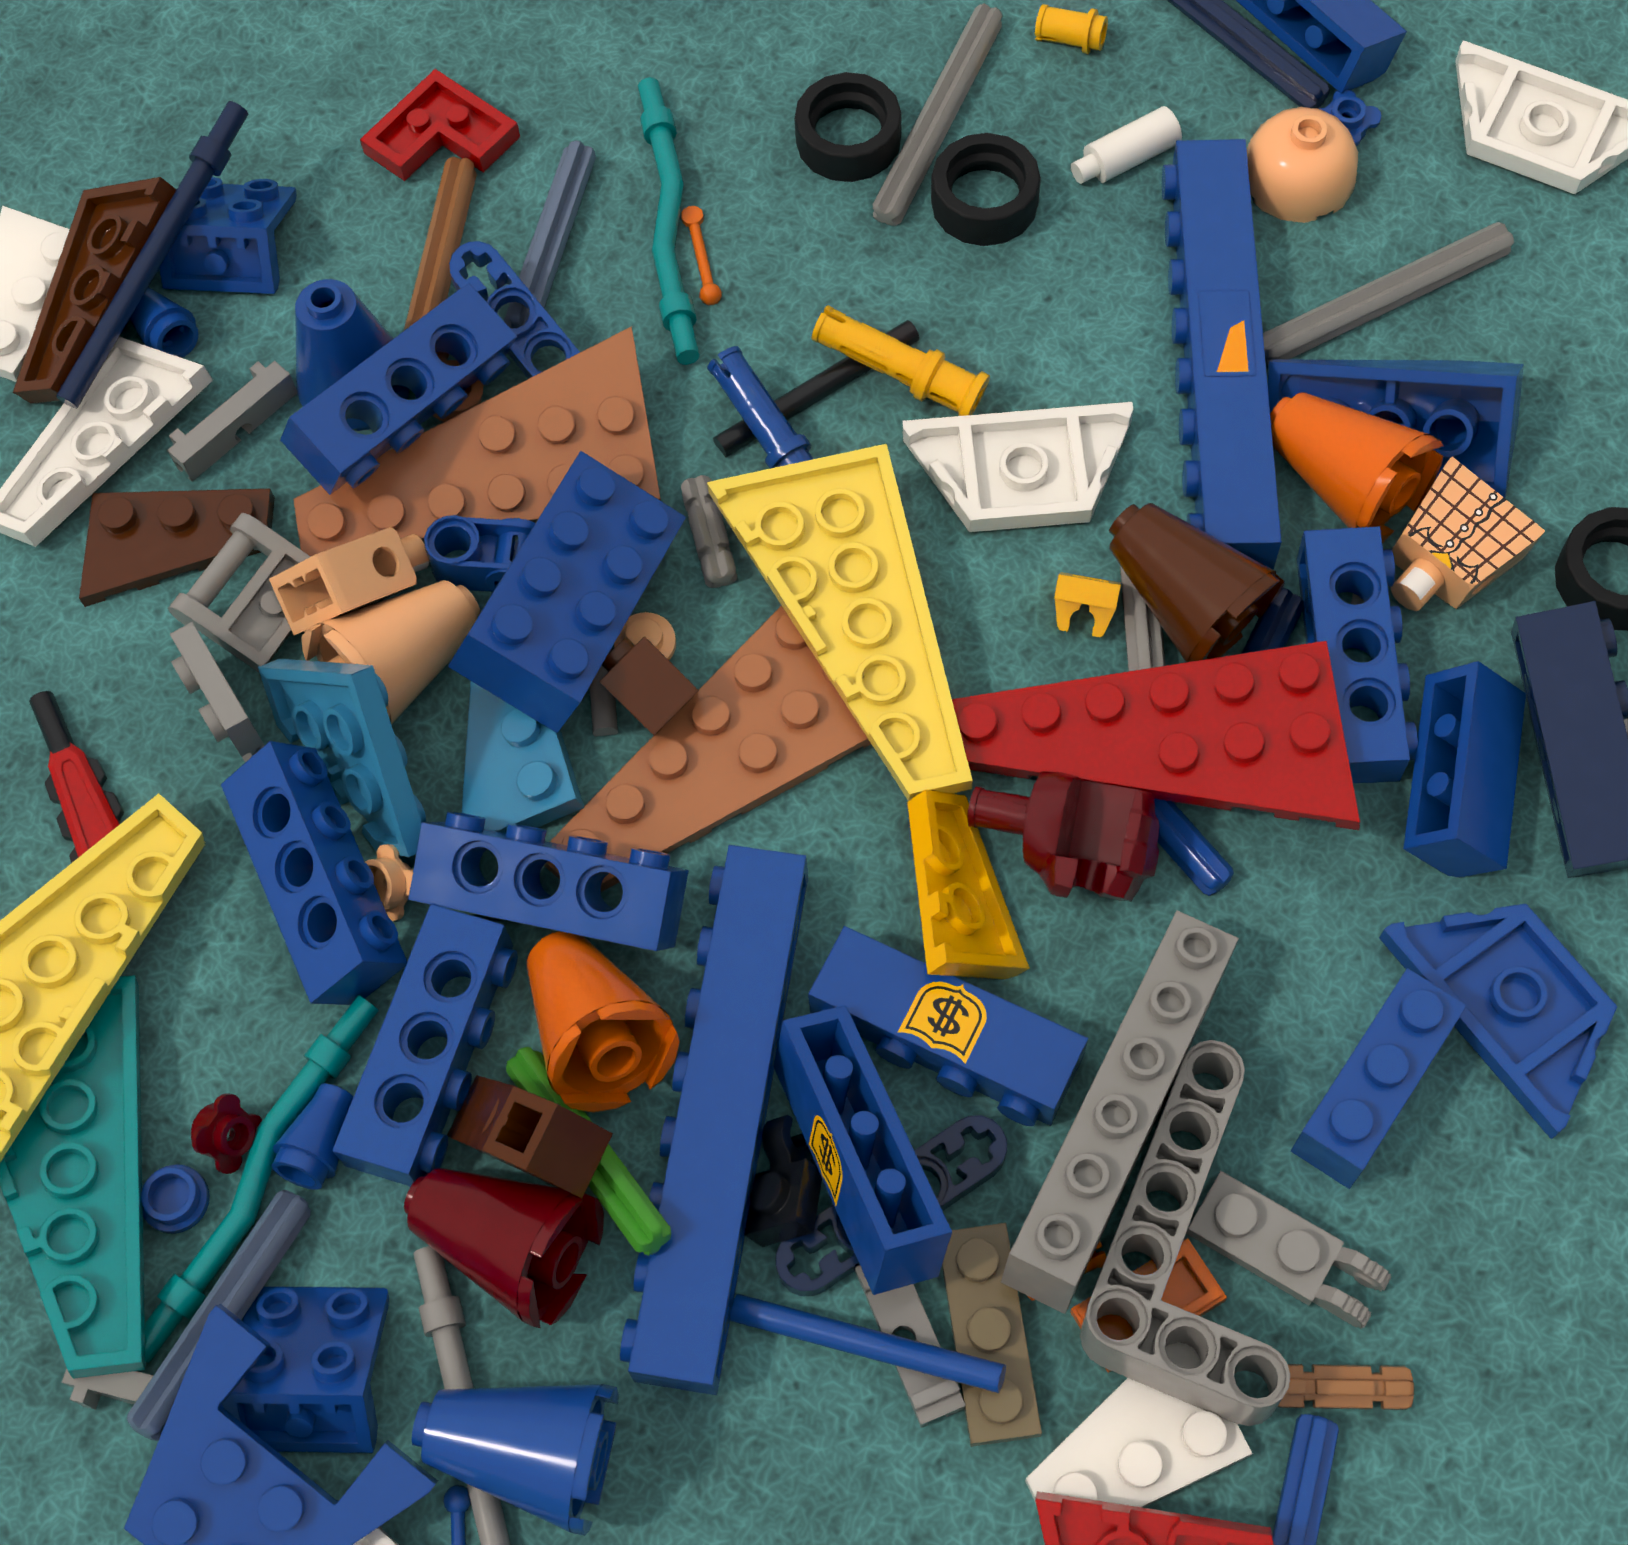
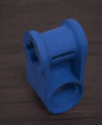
(488, 546)

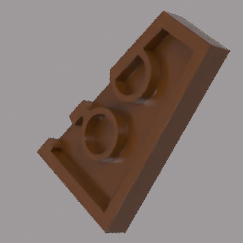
(160, 534)

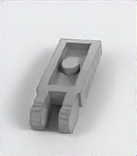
(1283, 1248)

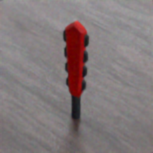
(74, 781)

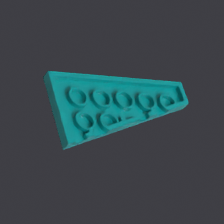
(79, 1192)

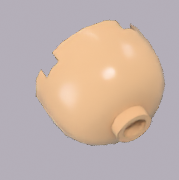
(1302, 164)

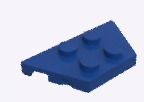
(1526, 998)

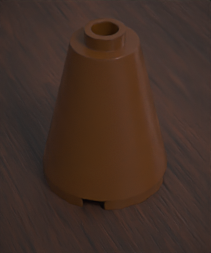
(1191, 580)

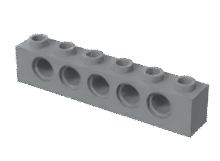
(1118, 1113)

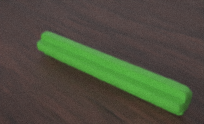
(611, 1181)

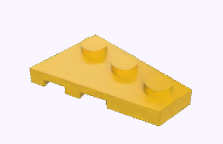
(958, 894)

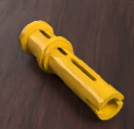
(923, 372)

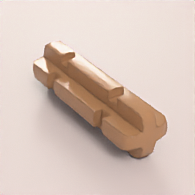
(1349, 1387)

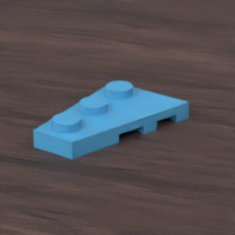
(514, 767)

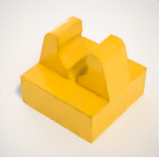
(1077, 590)

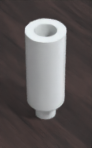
(1128, 146)

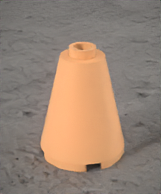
(401, 637)

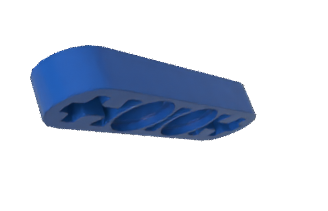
(540, 327)

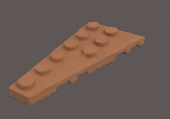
(733, 746)

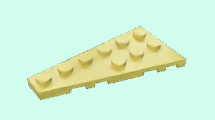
(848, 578)
(74, 943)

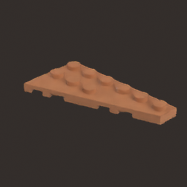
(499, 454)

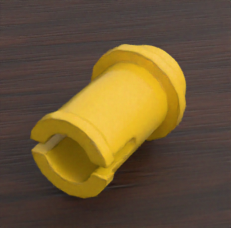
(1071, 27)

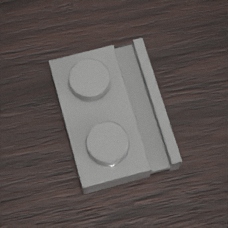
(224, 712)

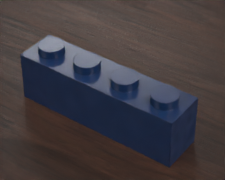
(1578, 731)

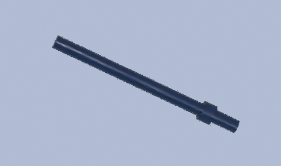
(207, 159)

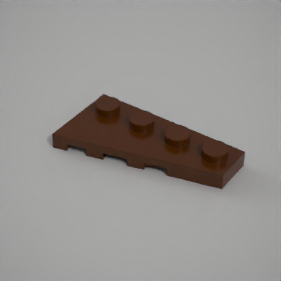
(95, 259)

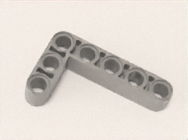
(1160, 1237)

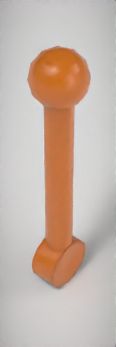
(693, 217)

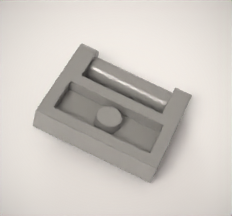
(255, 621)

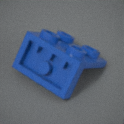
(230, 239)
(317, 1373)

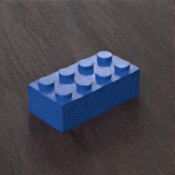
(568, 593)

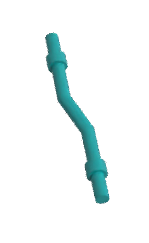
(676, 305)
(325, 1058)

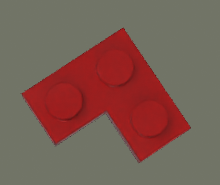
(436, 116)

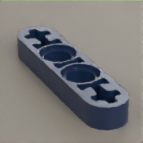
(971, 1170)

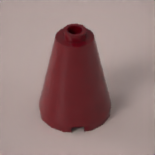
(508, 1237)

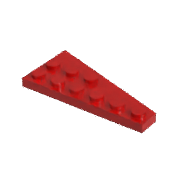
(1197, 733)

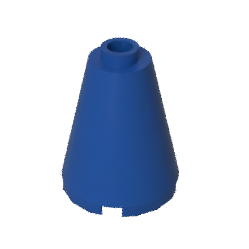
(333, 338)
(523, 1445)

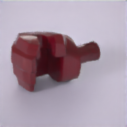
(1077, 832)

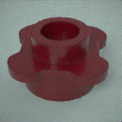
(211, 1130)

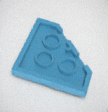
(347, 721)

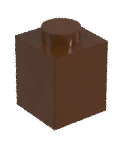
(646, 683)

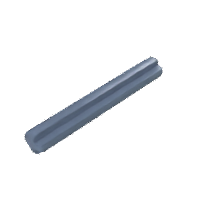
(553, 227)
(235, 1291)

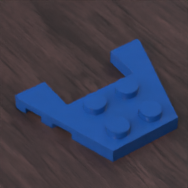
(229, 1487)

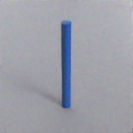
(868, 1343)

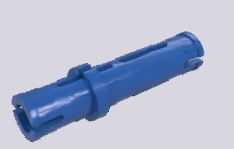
(759, 410)

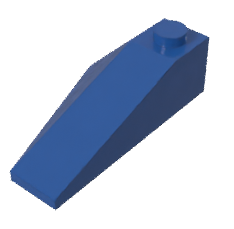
(1456, 401)

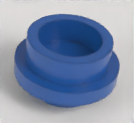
(174, 1199)

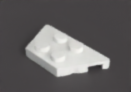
(1538, 120)
(1021, 464)

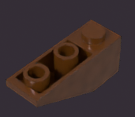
(530, 1134)

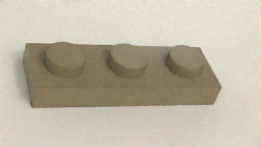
(990, 1326)

